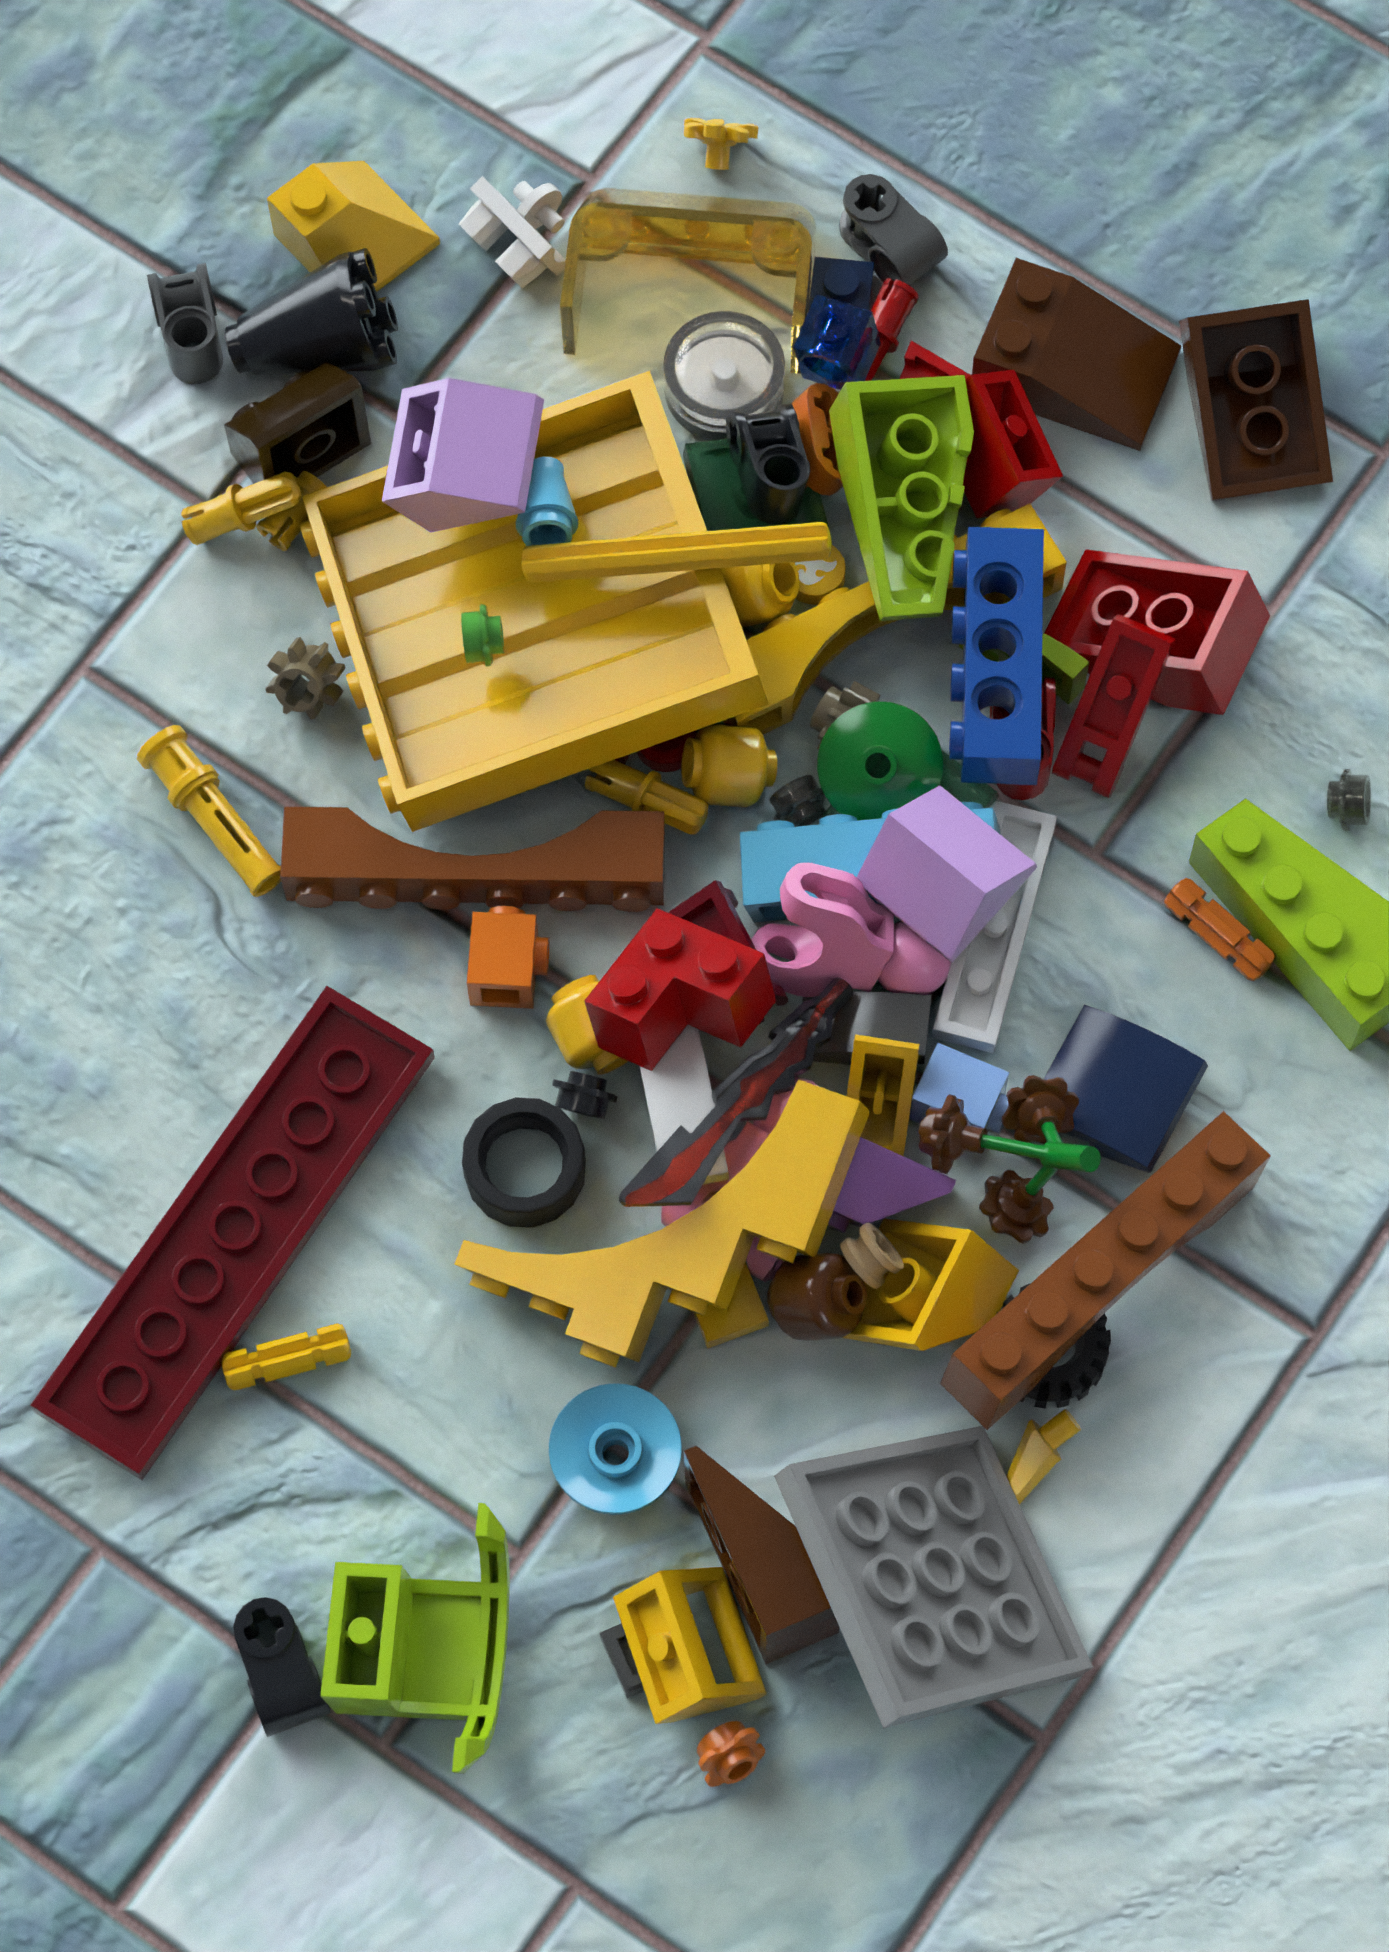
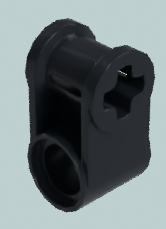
(767, 454)
(280, 1676)

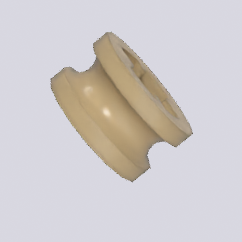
(871, 1255)

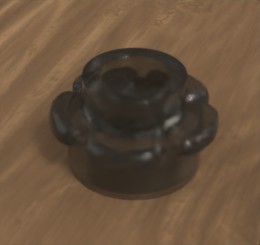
(1349, 799)
(799, 801)

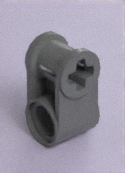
(889, 230)
(186, 316)

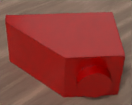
(1009, 451)

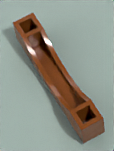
(604, 861)
(1062, 1303)

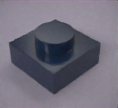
(843, 281)

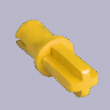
(240, 507)
(648, 793)

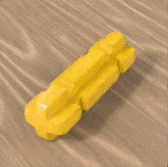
(286, 1356)

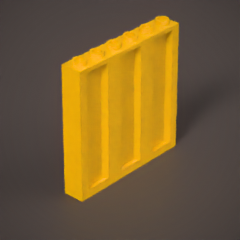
(584, 661)

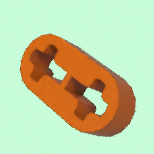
(817, 437)

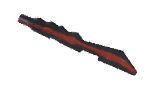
(745, 1095)

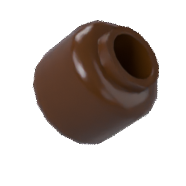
(817, 1297)

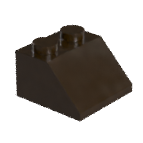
(302, 427)

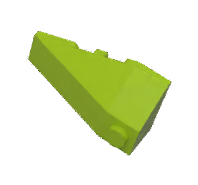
(903, 477)

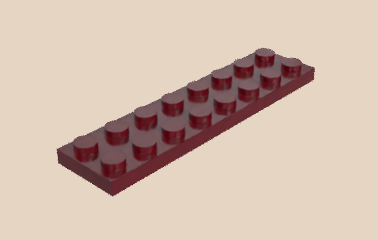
(233, 1232)

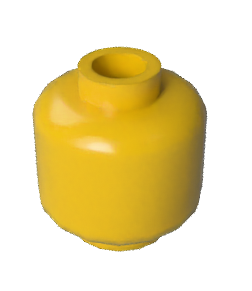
(762, 591)
(728, 765)
(573, 1030)

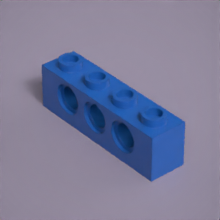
(1010, 747)

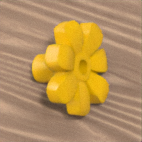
(719, 138)

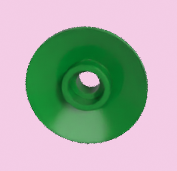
(883, 729)

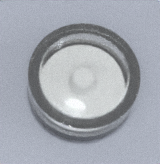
(722, 366)

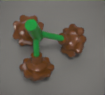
(1034, 1114)

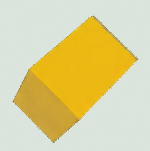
(884, 1081)

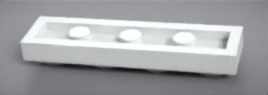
(985, 970)

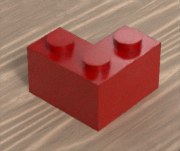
(676, 978)

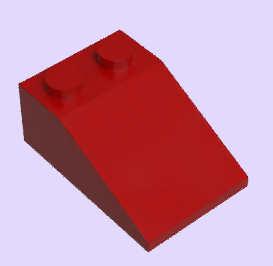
(1204, 607)

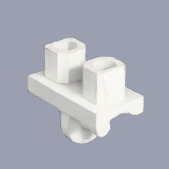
(494, 215)

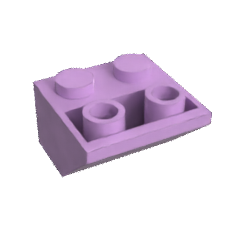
(462, 453)

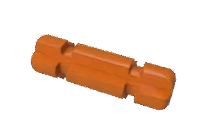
(1219, 929)

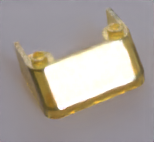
(687, 226)

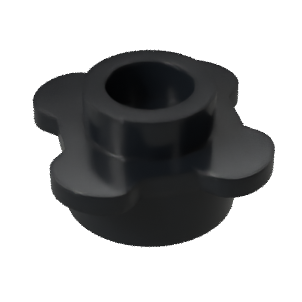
(584, 1095)

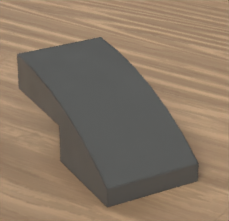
(880, 1016)

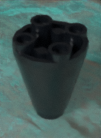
(319, 320)

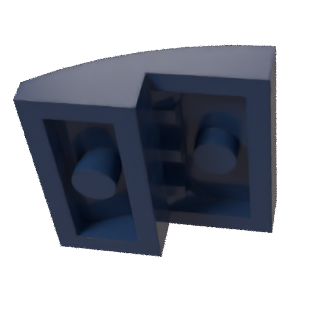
(1127, 1086)

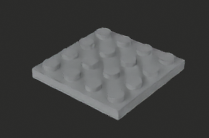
(932, 1574)

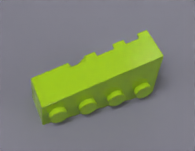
(1308, 911)

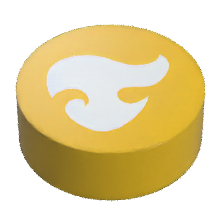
(820, 577)

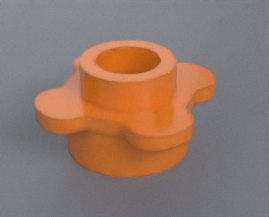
(729, 1753)

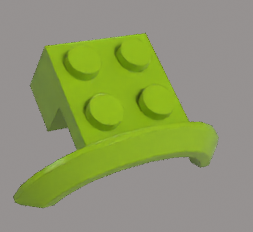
(422, 1643)

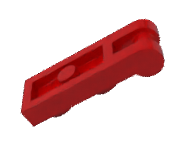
(1113, 703)

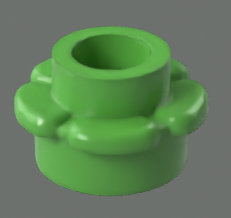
(482, 636)

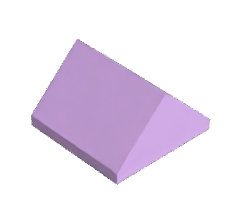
(942, 870)

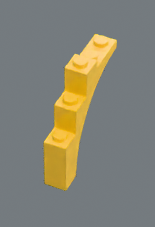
(617, 1290)

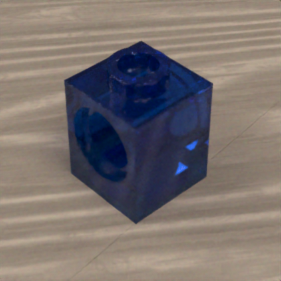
(836, 343)

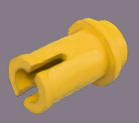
(285, 524)

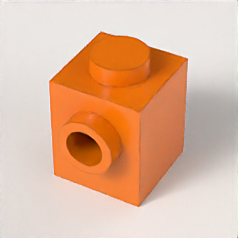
(505, 958)

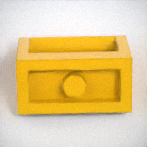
(672, 1652)

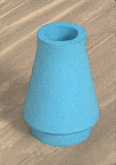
(549, 508)

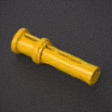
(195, 789)

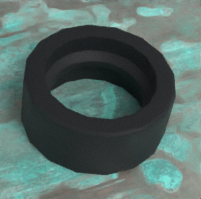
(510, 1116)

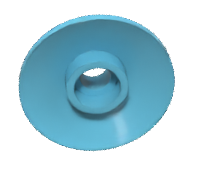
(607, 1418)

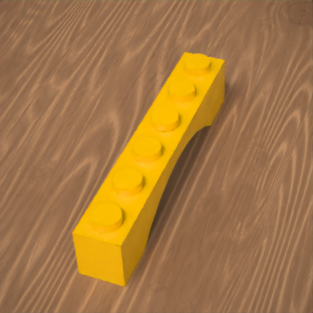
(799, 647)

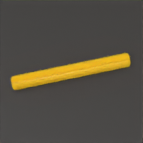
(676, 552)

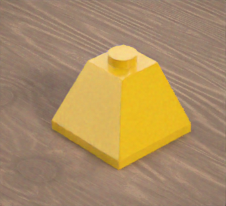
(346, 209)
(942, 1293)

